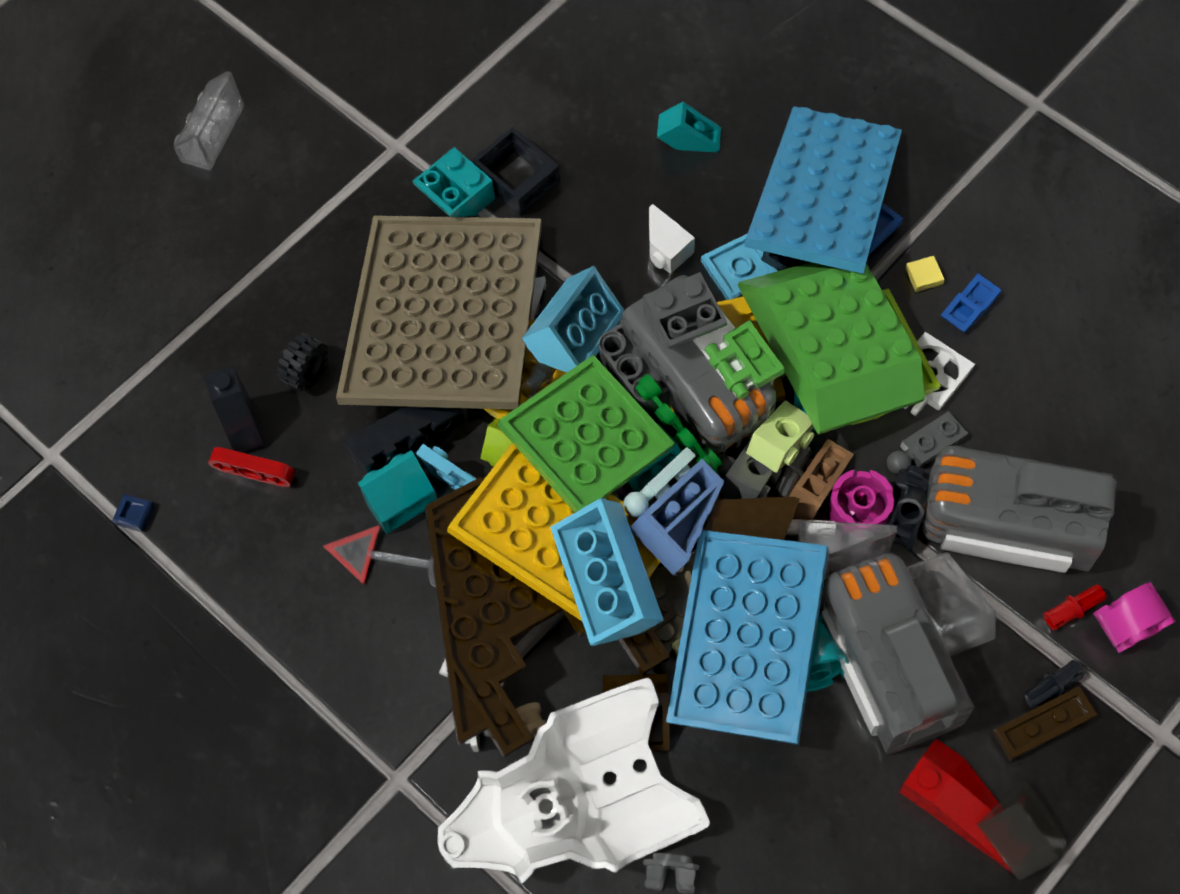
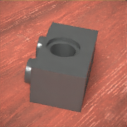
(748, 478)

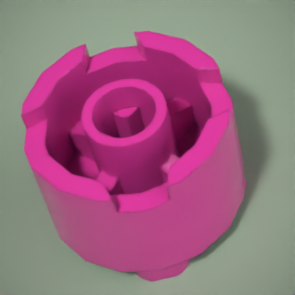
(857, 489)
(1134, 617)

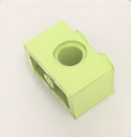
(781, 437)

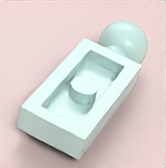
(638, 502)

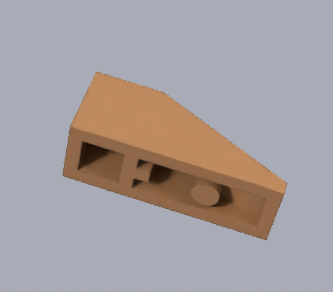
(819, 479)

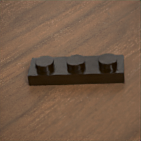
(1044, 723)

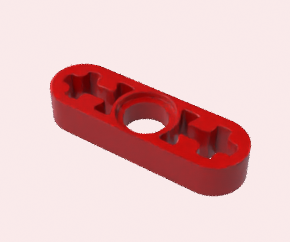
(251, 467)

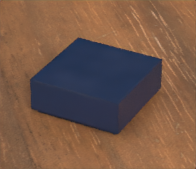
(133, 513)

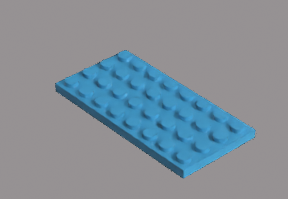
(825, 190)

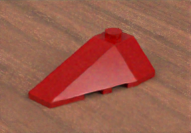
(952, 794)

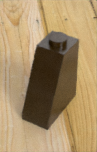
(753, 516)

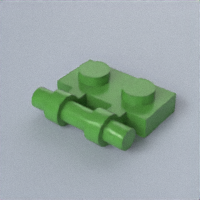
(753, 355)

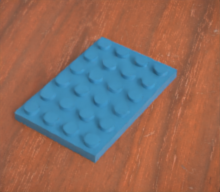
(748, 636)

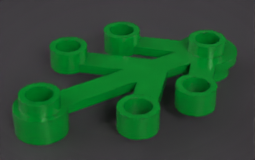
(648, 390)

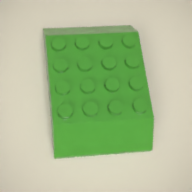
(836, 342)

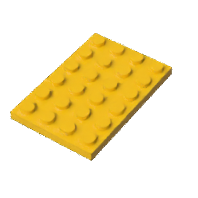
(511, 525)

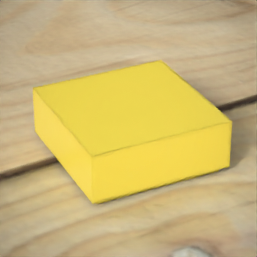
(924, 273)

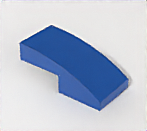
(971, 303)

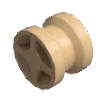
(531, 717)

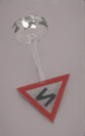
(357, 550)

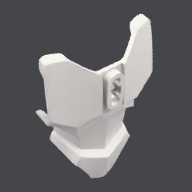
(557, 797)

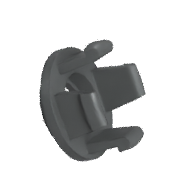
(683, 867)

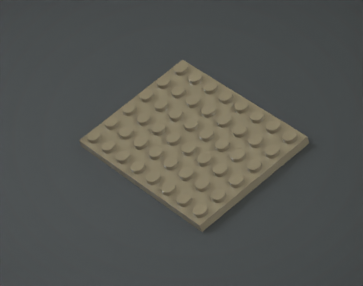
(442, 313)

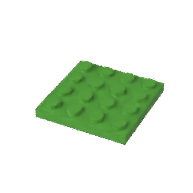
(585, 434)

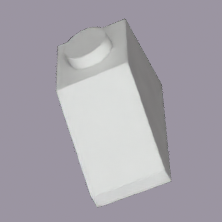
(668, 241)

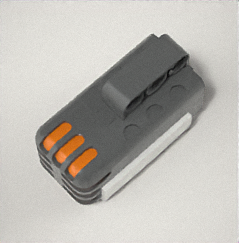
(686, 380)
(1018, 509)
(894, 654)

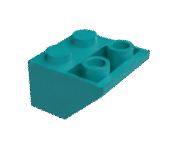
(456, 185)
(397, 491)

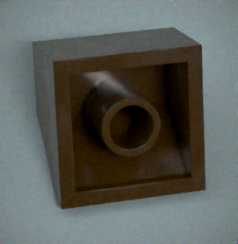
(659, 733)

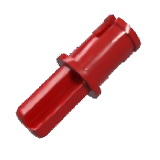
(1074, 607)

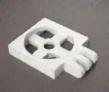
(939, 399)

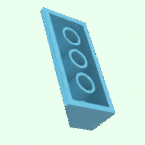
(574, 321)
(606, 572)

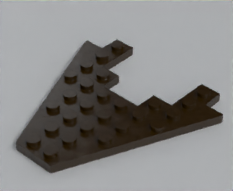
(481, 615)

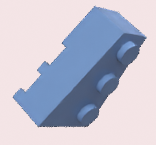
(677, 517)

